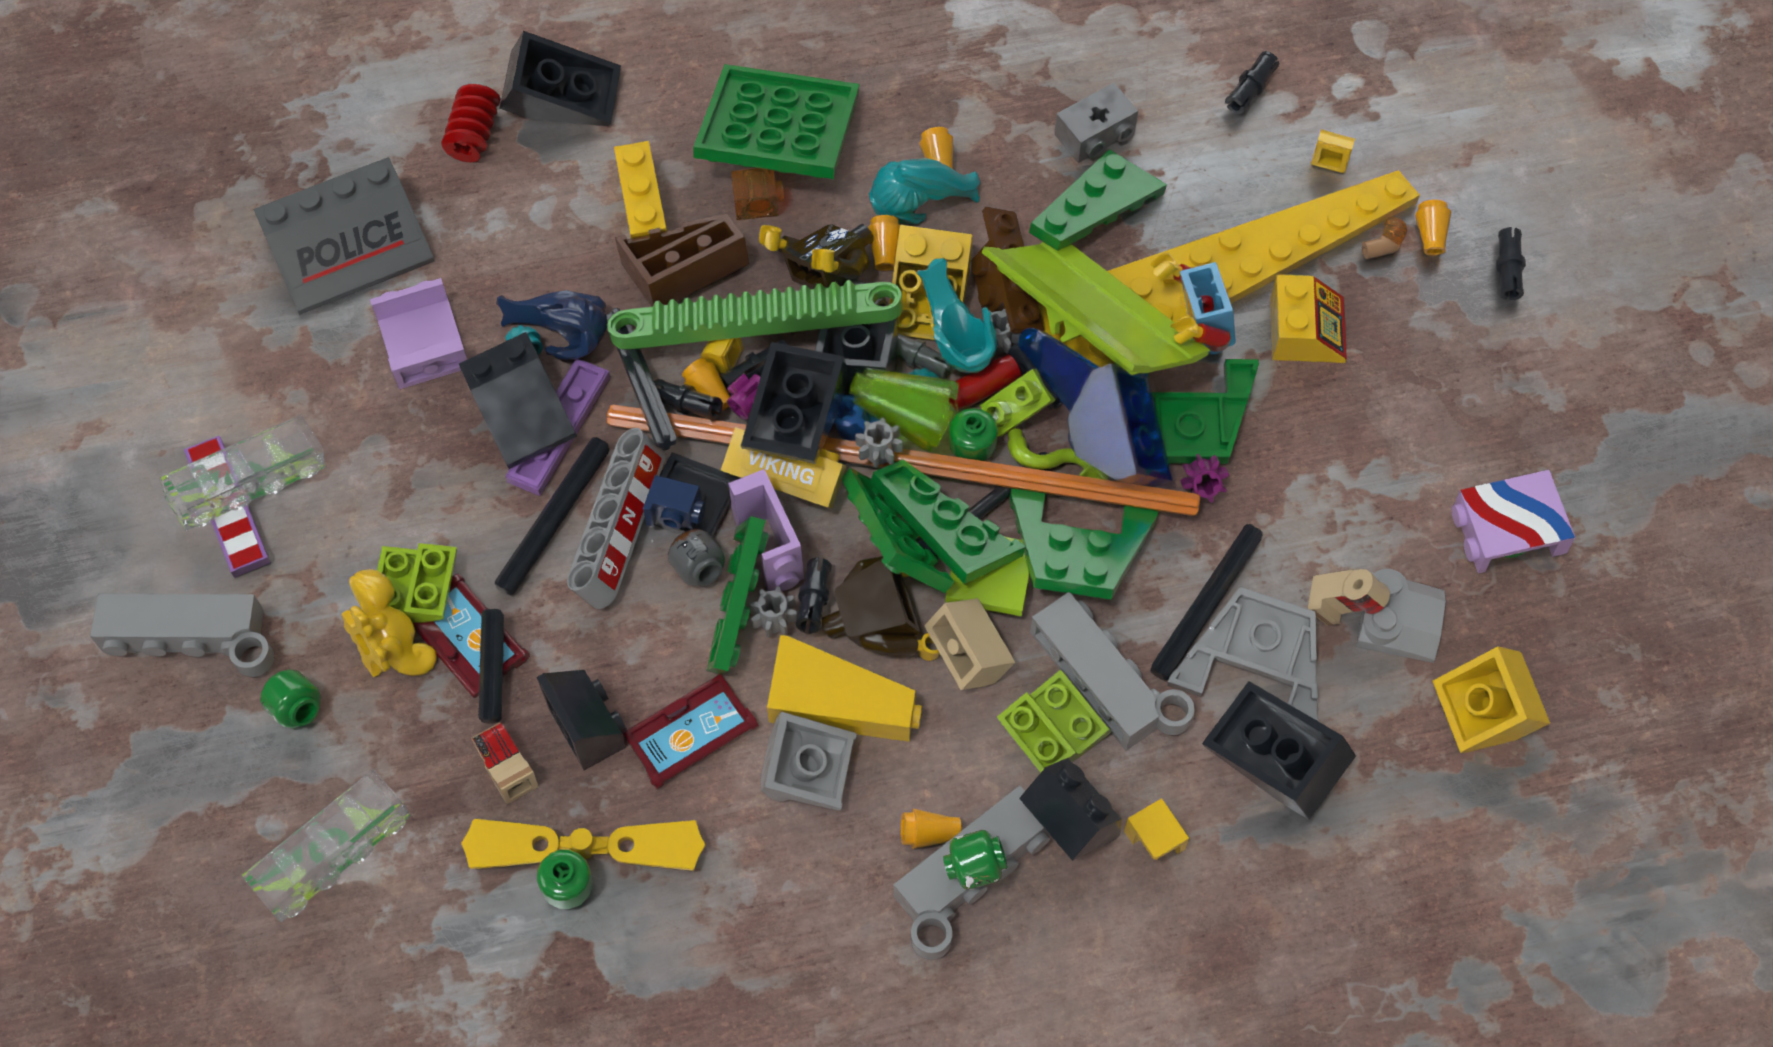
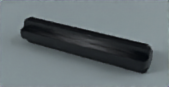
(491, 666)

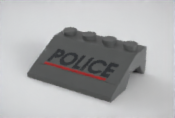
(344, 235)

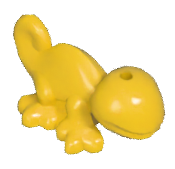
(383, 632)

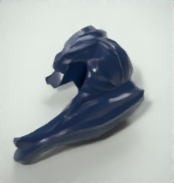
(572, 314)

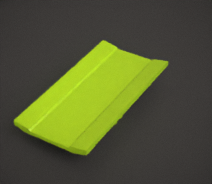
(1096, 307)

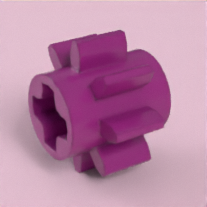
(743, 395)
(1200, 467)

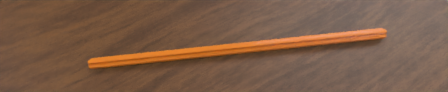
(948, 466)

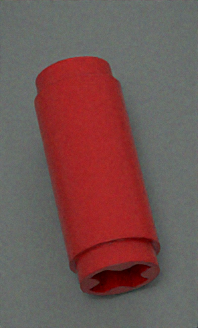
(980, 385)

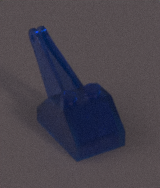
(1110, 411)

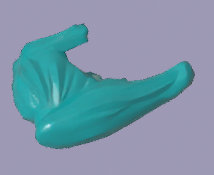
(911, 183)
(962, 338)

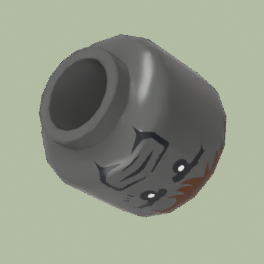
(696, 557)

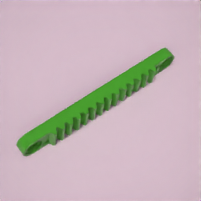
(755, 314)

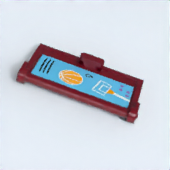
(461, 634)
(677, 743)

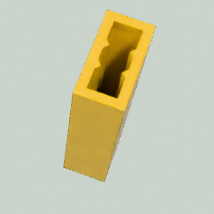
(839, 693)

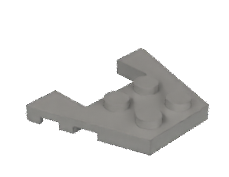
(1261, 638)

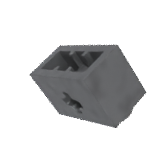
(1096, 123)

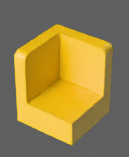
(1156, 830)

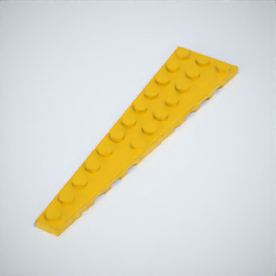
(1262, 248)

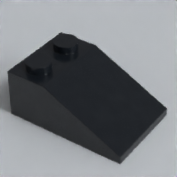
(559, 83)
(517, 400)
(795, 402)
(1280, 749)

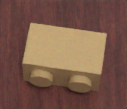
(969, 644)

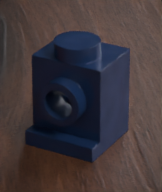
(673, 504)

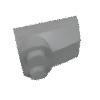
(1408, 623)
(806, 762)

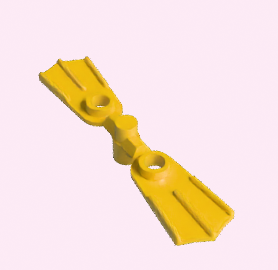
(655, 845)

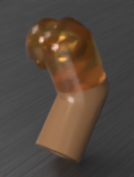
(1390, 240)

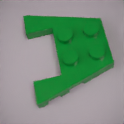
(1203, 420)
(1074, 557)

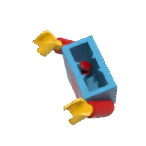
(1207, 304)

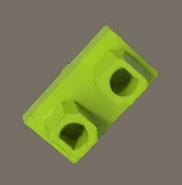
(1018, 402)

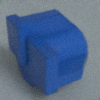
(851, 419)

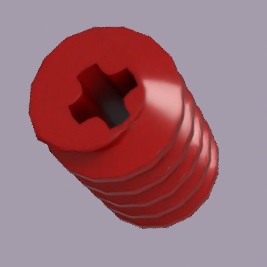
(470, 122)

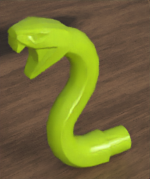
(1018, 450)

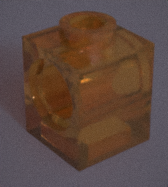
(756, 193)

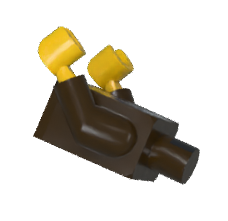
(822, 256)
(877, 612)

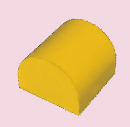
(1332, 151)
(723, 353)

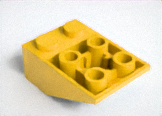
(915, 252)

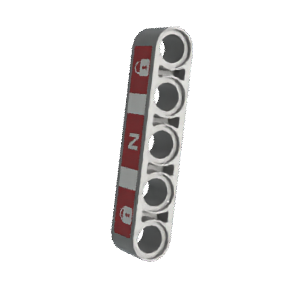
(615, 519)

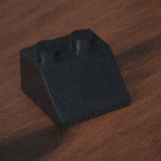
(862, 346)
(582, 715)
(1071, 809)

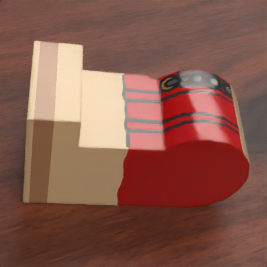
(1346, 593)
(504, 763)

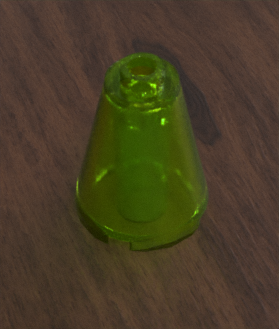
(907, 400)

